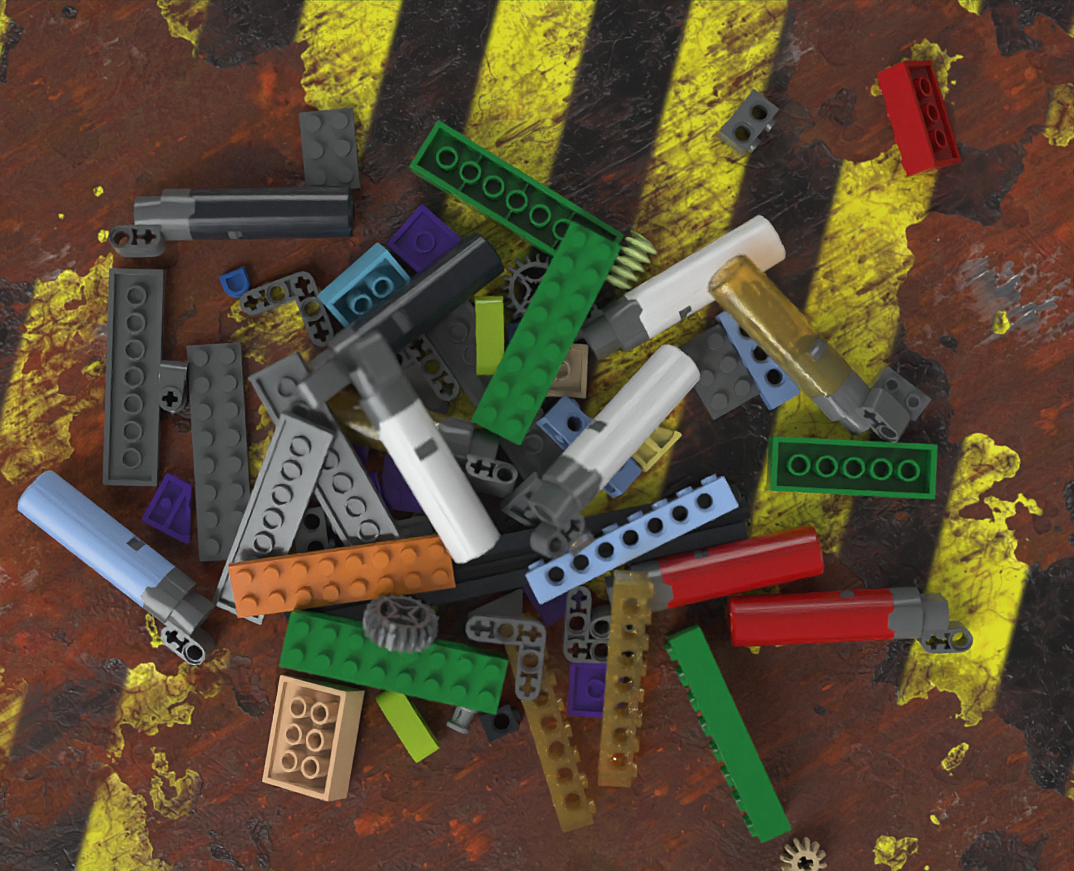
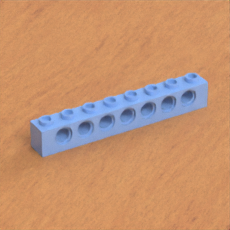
(721, 503)

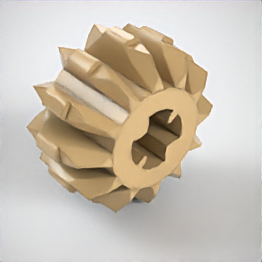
(810, 851)

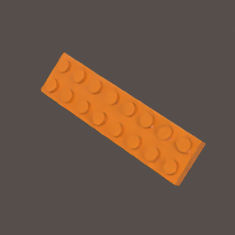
(341, 575)

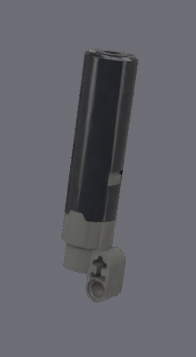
(236, 214)
(405, 313)

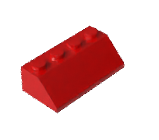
(918, 117)

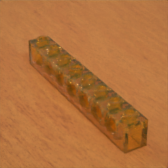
(614, 770)
(569, 814)

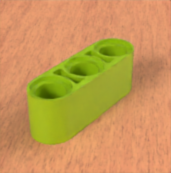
(489, 333)
(408, 724)

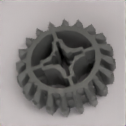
(518, 275)
(400, 623)

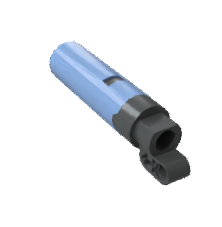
(123, 562)

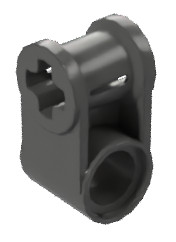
(173, 381)

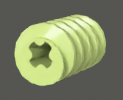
(630, 261)

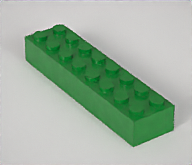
(501, 191)
(546, 333)
(439, 673)
(730, 738)

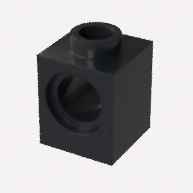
(495, 731)

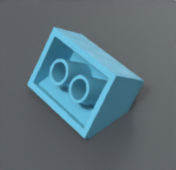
(363, 285)

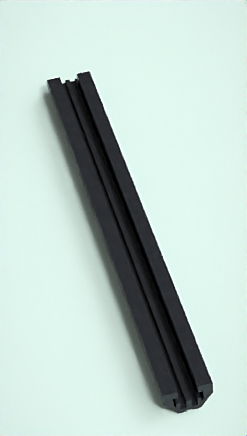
(508, 560)

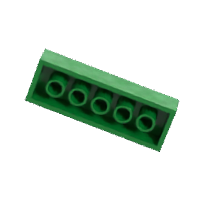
(851, 467)

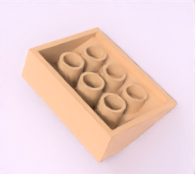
(313, 737)

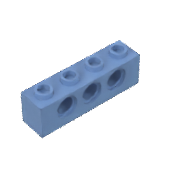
(772, 394)
(555, 425)

